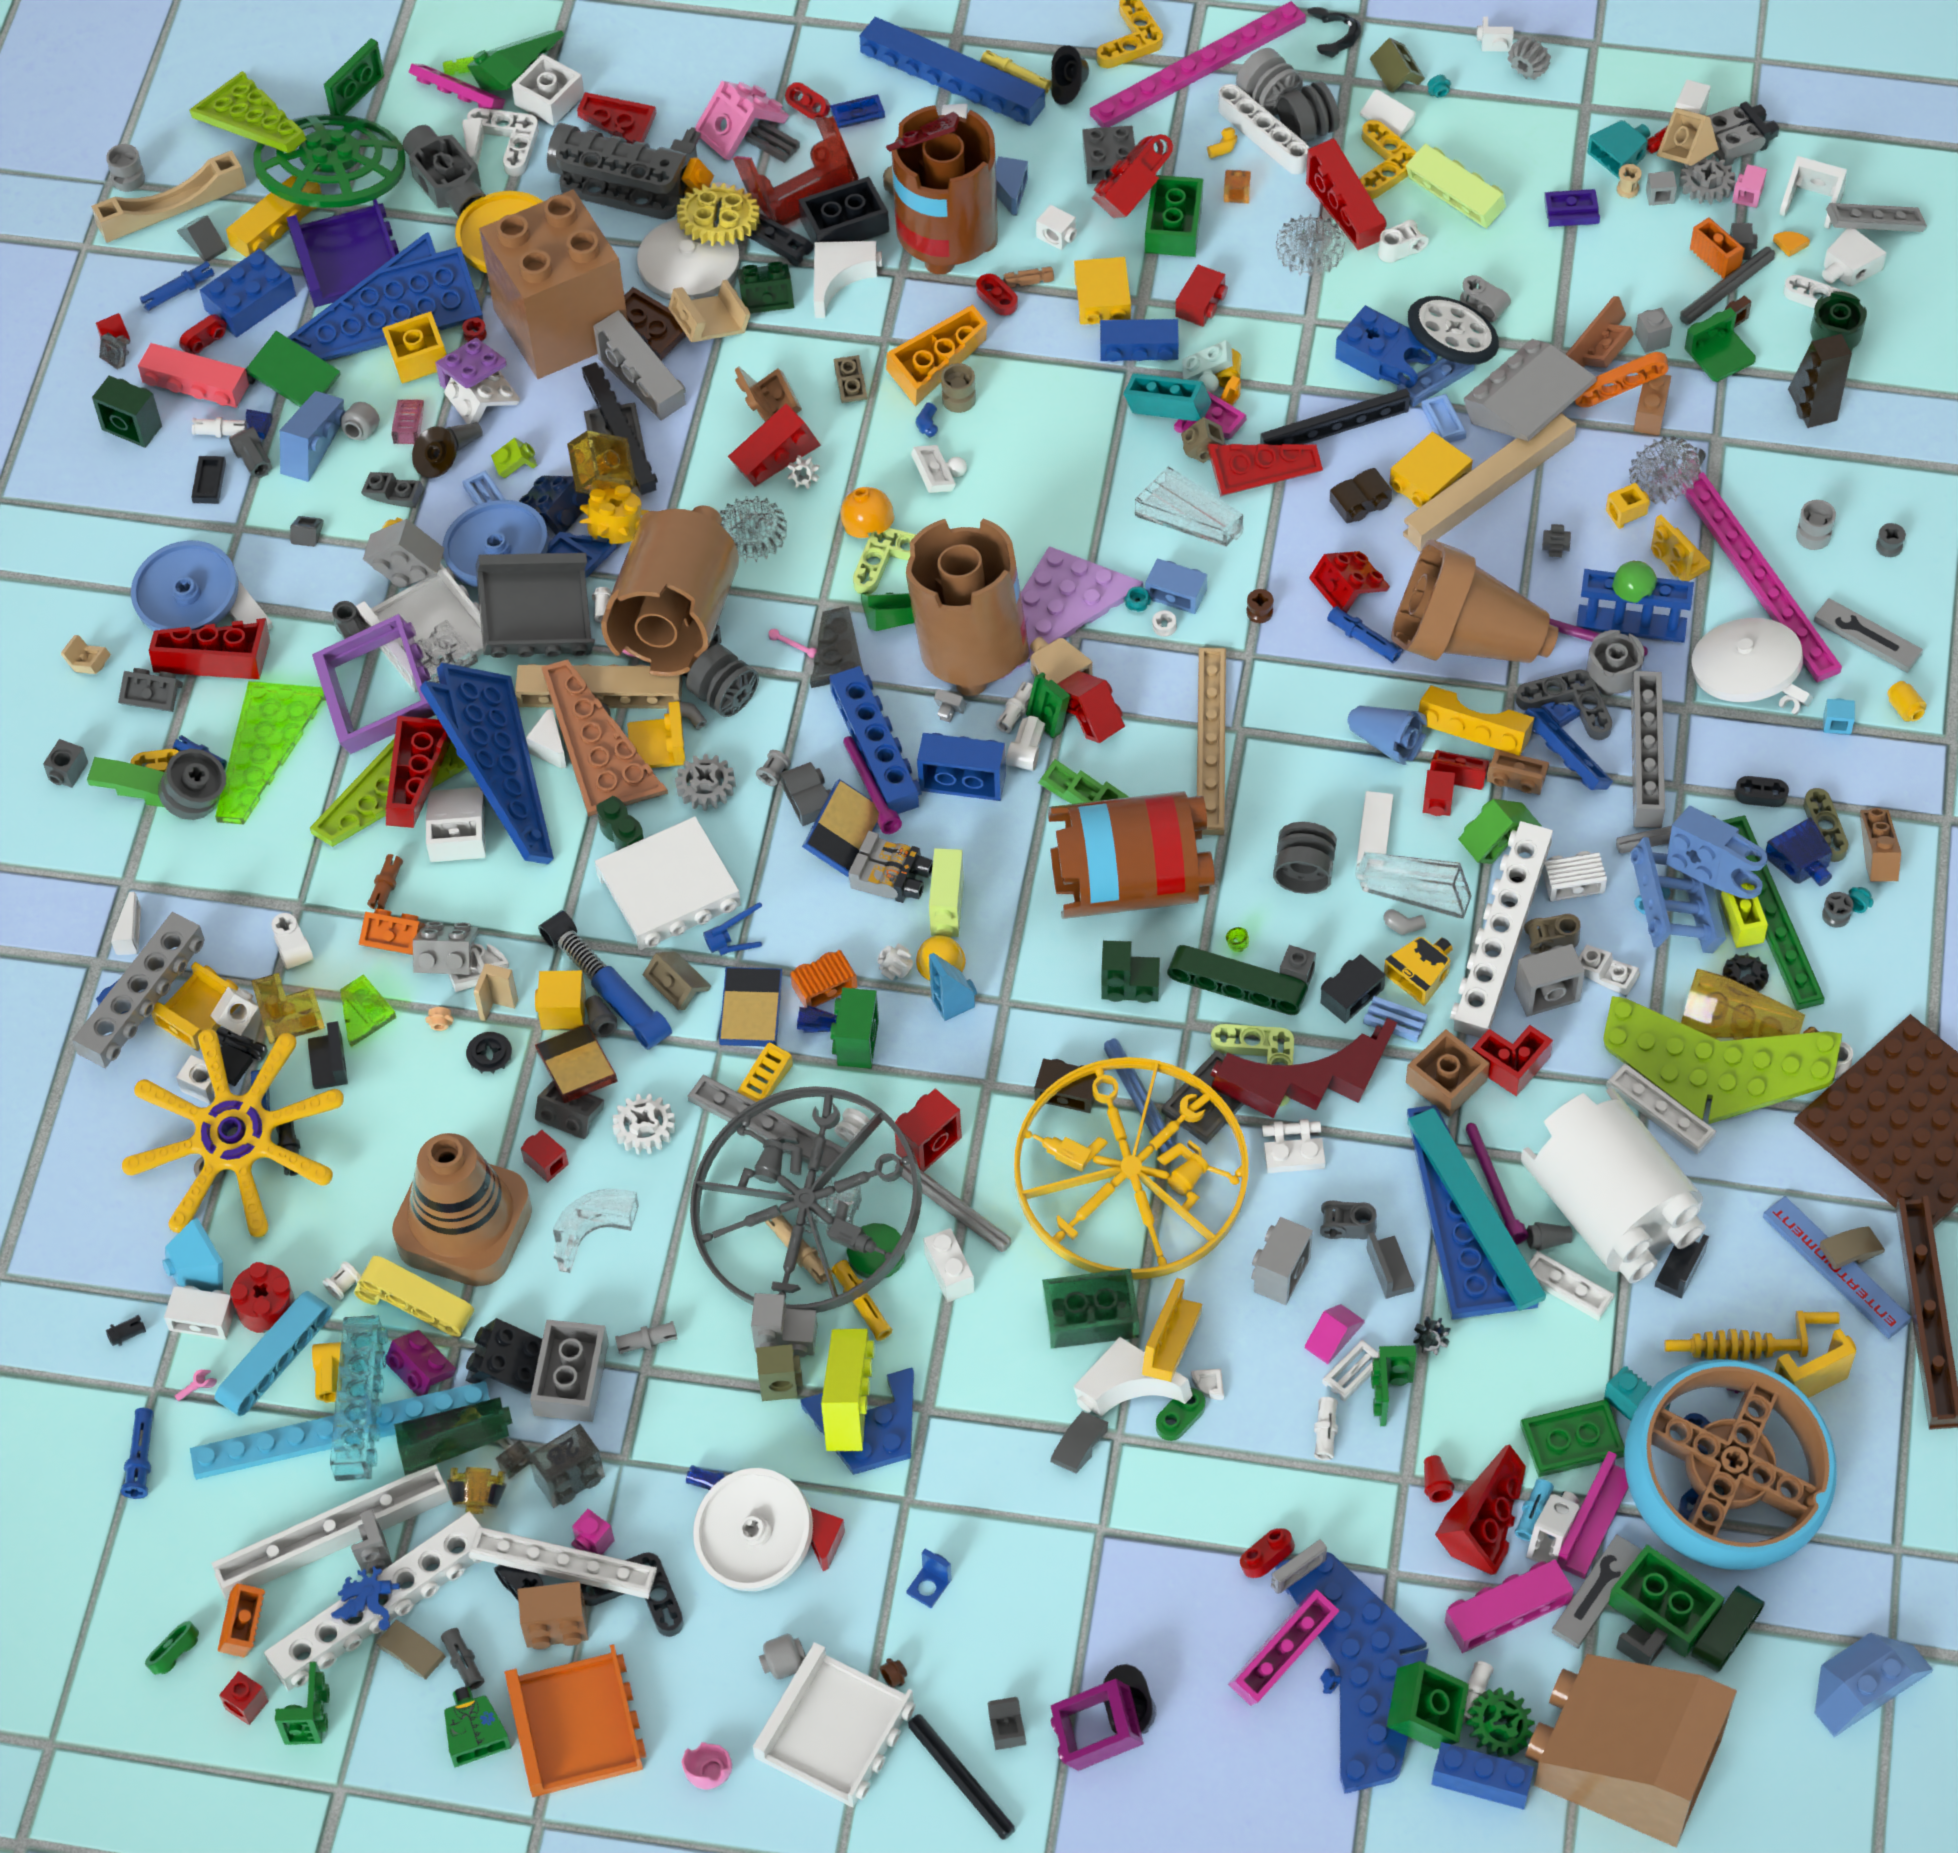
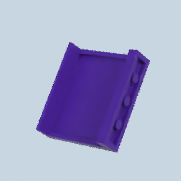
(342, 250)

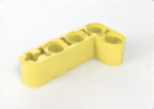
(413, 1295)

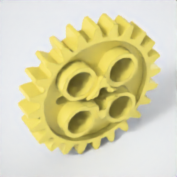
(736, 216)

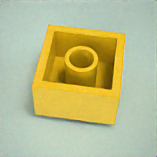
(415, 346)

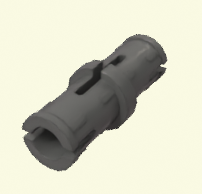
(455, 1643)

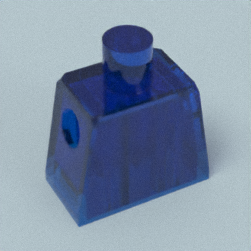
(1801, 853)

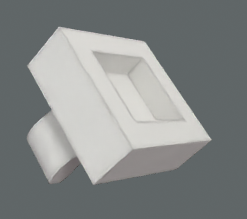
(1798, 696)

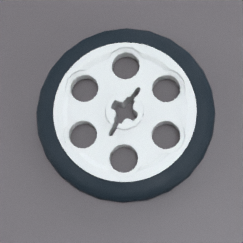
(1444, 307)

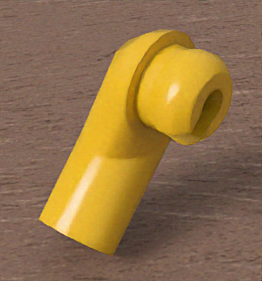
(1226, 144)

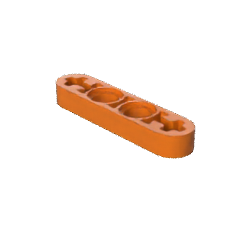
(1648, 368)

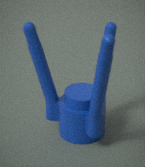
(719, 937)

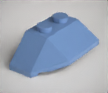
(1865, 1679)

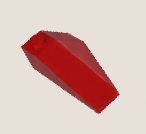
(1480, 1518)

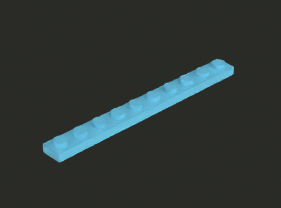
(317, 1434)

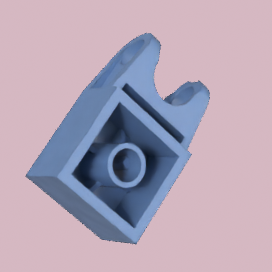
(1714, 853)

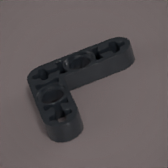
(660, 1581)

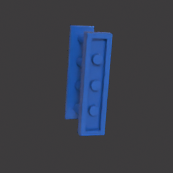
(1667, 593)

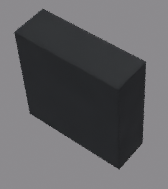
(235, 1063)

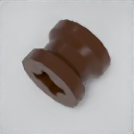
(1260, 606)

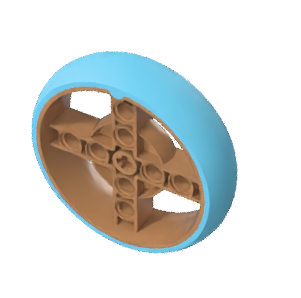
(1762, 1392)

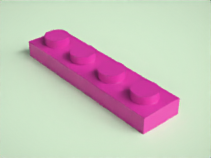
(448, 84)

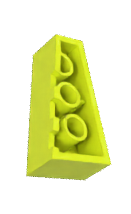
(847, 1389)

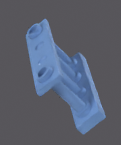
(1702, 902)

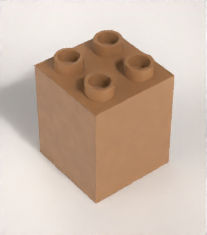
(552, 281)

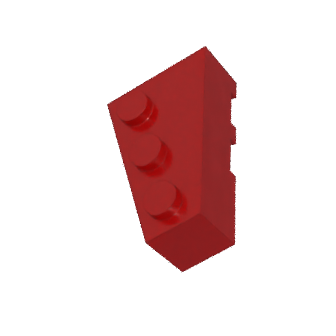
(773, 446)

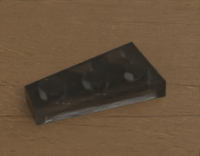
(836, 646)

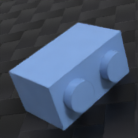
(1176, 585)

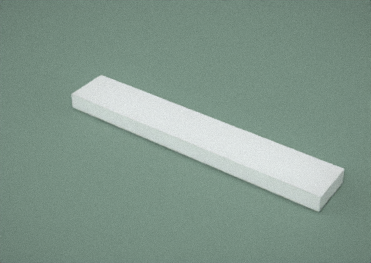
(563, 1562)

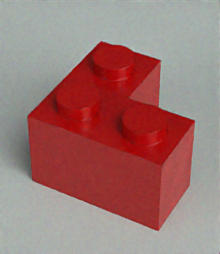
(1093, 706)
(1515, 1063)

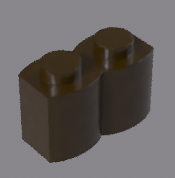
(1361, 495)

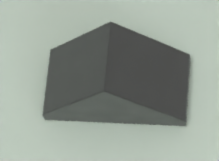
(203, 238)

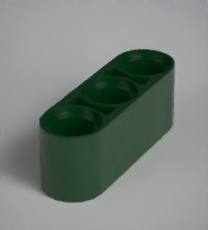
(1727, 1629)

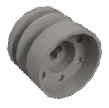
(1267, 77)

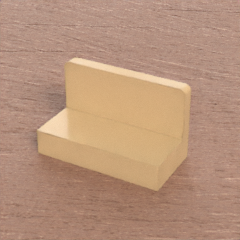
(494, 986)

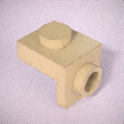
(84, 657)

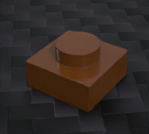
(1741, 308)

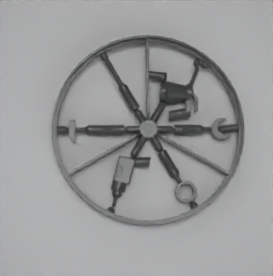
(769, 1171)

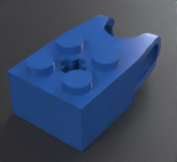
(1381, 348)

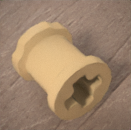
(1633, 175)

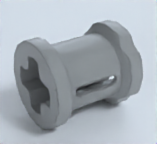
(773, 767)

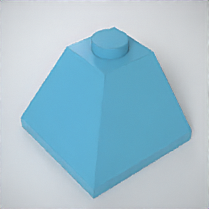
(193, 1259)

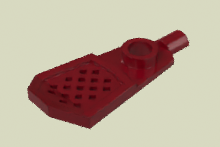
(931, 130)

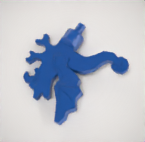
(368, 1593)

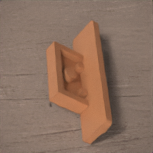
(1603, 337)

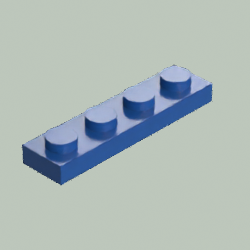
(1574, 756)

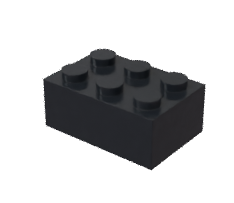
(844, 213)

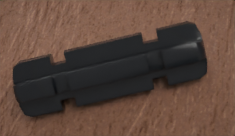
(242, 1043)

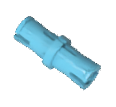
(1540, 1493)

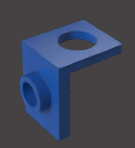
(934, 1569)

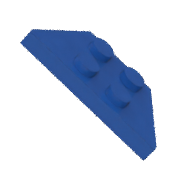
(595, 550)

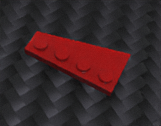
(1252, 466)

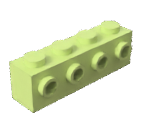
(1456, 185)

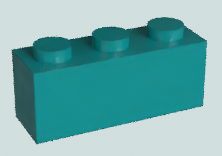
(1167, 397)

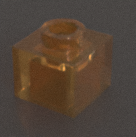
(1237, 186)

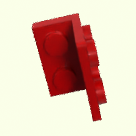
(1346, 576)

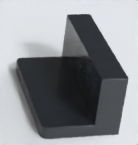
(328, 1058)
(1681, 1267)

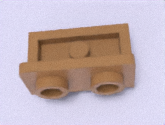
(1517, 772)

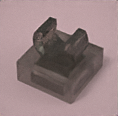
(114, 350)

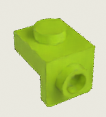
(513, 456)

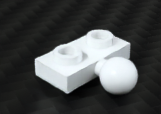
(935, 471)

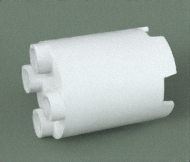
(1616, 1184)

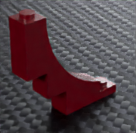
(1265, 1085)

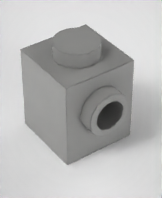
(1653, 330)

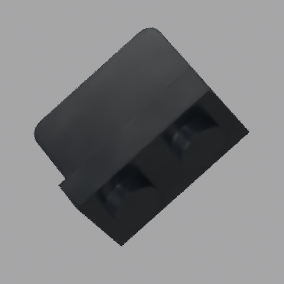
(505, 1356)

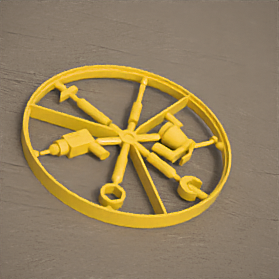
(1181, 1179)

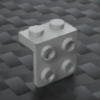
(443, 948)

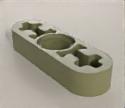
(1827, 813)

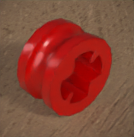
(477, 324)

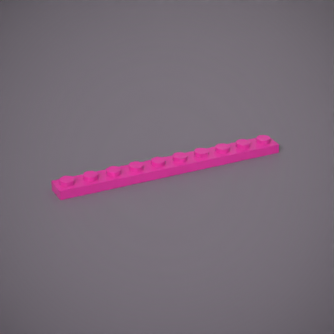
(1197, 65)
(1761, 577)

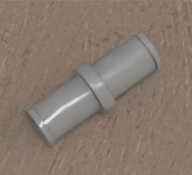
(646, 1337)

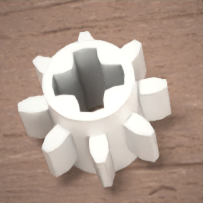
(799, 479)
(895, 961)

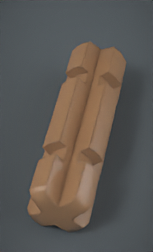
(1029, 277)

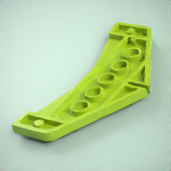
(1732, 1073)

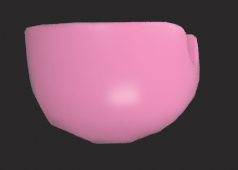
(707, 1765)

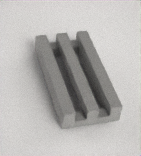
(1299, 1566)

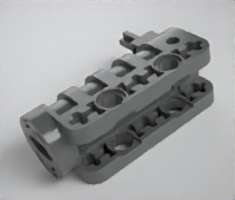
(621, 169)

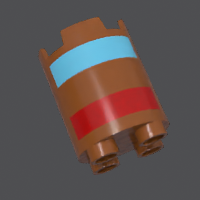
(946, 192)
(1131, 854)

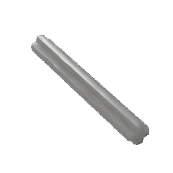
(960, 1210)

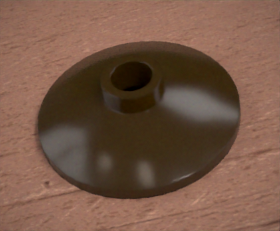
(434, 452)

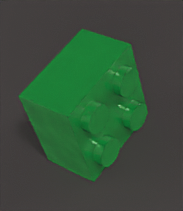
(855, 1027)
(1427, 1705)

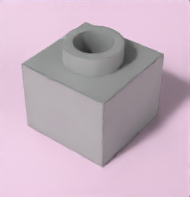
(1661, 188)

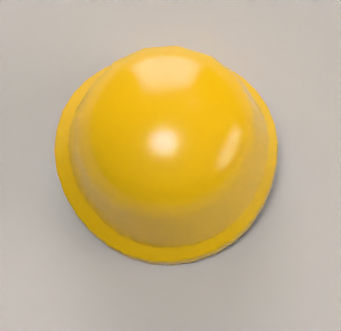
(943, 947)

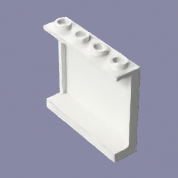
(426, 606)
(668, 883)
(833, 1727)

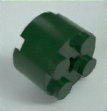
(1839, 315)

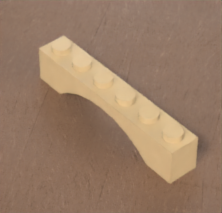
(126, 215)

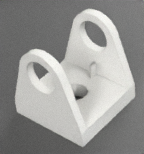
(1817, 178)

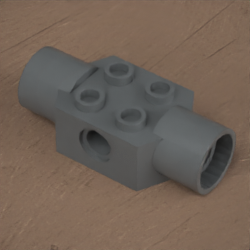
(443, 169)

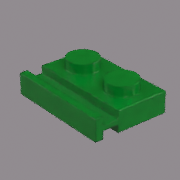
(1048, 704)

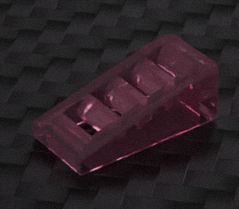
(407, 435)

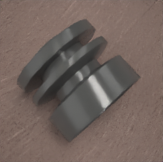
(1309, 111)
(722, 680)
(1304, 857)

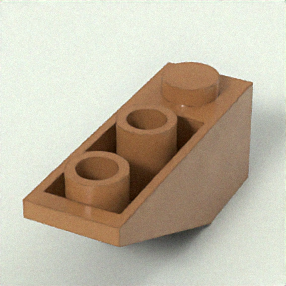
(1880, 845)

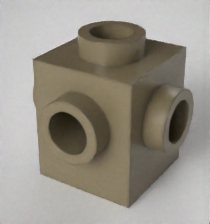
(1199, 436)

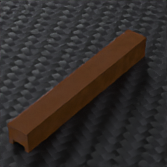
(1928, 1312)

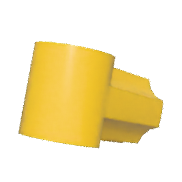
(326, 1366)

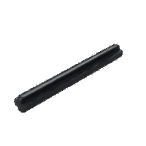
(961, 1776)

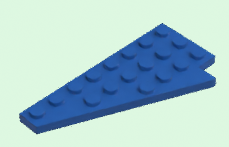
(400, 289)
(488, 734)

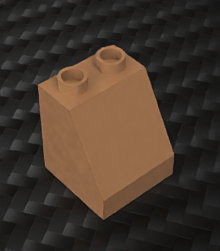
(1632, 1742)

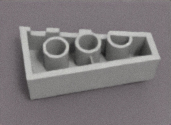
(638, 366)

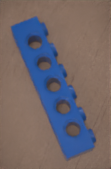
(845, 688)

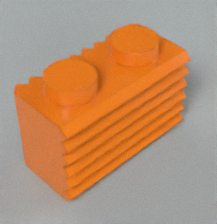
(1716, 247)
(823, 979)
(241, 1620)

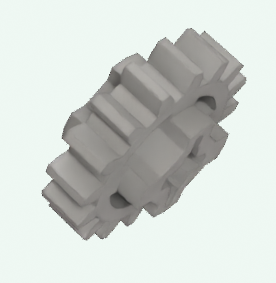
(1707, 180)
(705, 782)

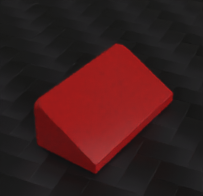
(1468, 770)

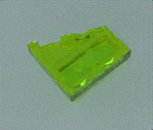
(364, 1010)

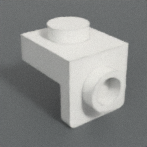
(1494, 38)

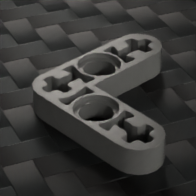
(1577, 694)

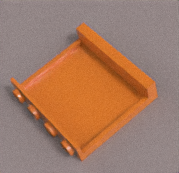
(575, 1723)

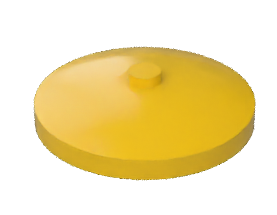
(484, 212)

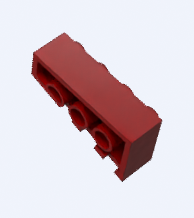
(1343, 194)
(416, 759)

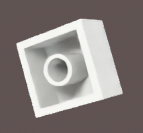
(548, 89)

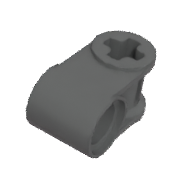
(1346, 1220)

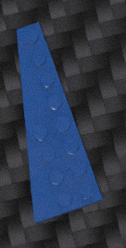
(1467, 1274)

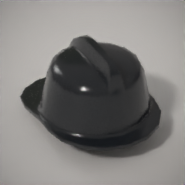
(1068, 74)
(1141, 1696)

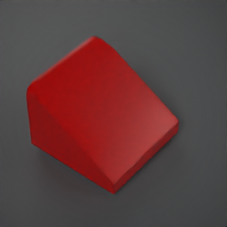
(112, 325)

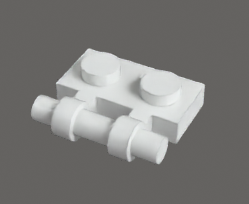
(1293, 1154)

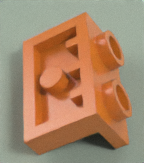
(389, 932)

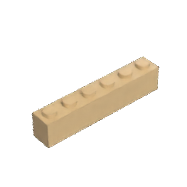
(611, 684)

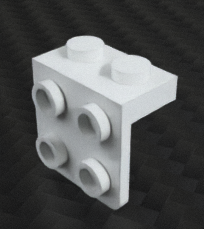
(474, 400)

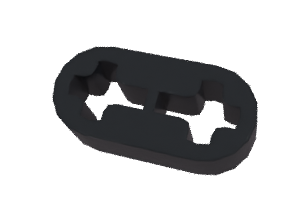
(1761, 791)

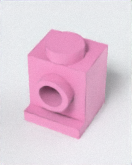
(1750, 186)

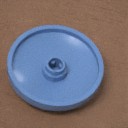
(492, 529)
(184, 586)

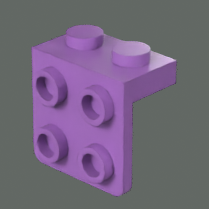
(469, 364)

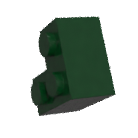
(1128, 976)

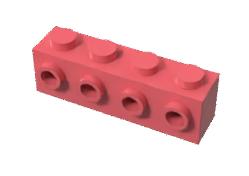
(193, 375)

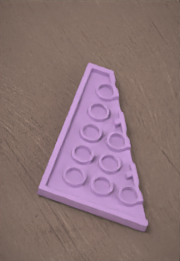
(1068, 594)

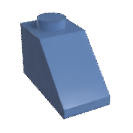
(1011, 182)

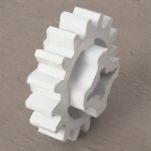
(643, 1123)

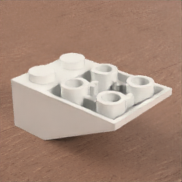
(456, 824)

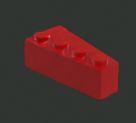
(212, 650)

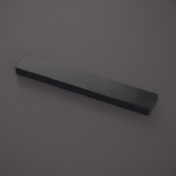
(1339, 420)

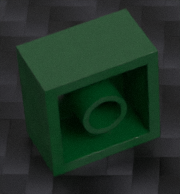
(127, 411)

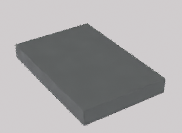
(1213, 1119)

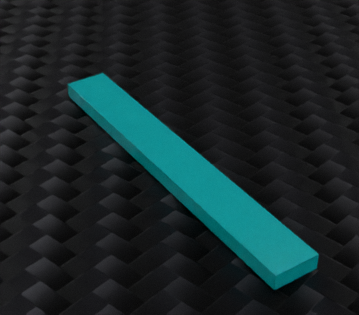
(1476, 1209)

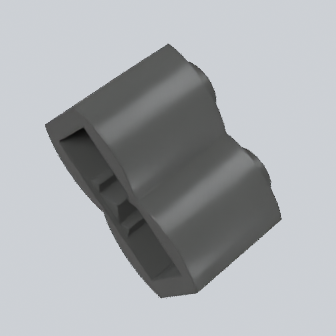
(805, 791)

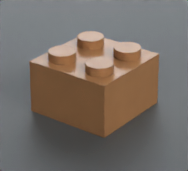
(1447, 1072)
(553, 1615)

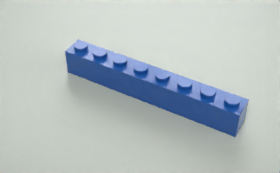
(952, 71)

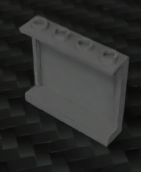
(533, 604)

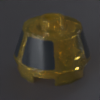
(476, 1489)

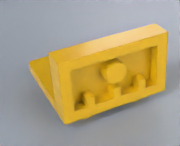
(1677, 551)
(660, 740)

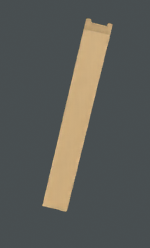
(1487, 482)

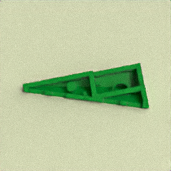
(887, 610)

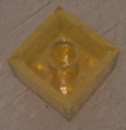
(600, 462)

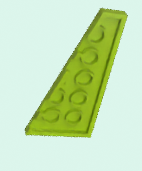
(249, 113)
(367, 797)

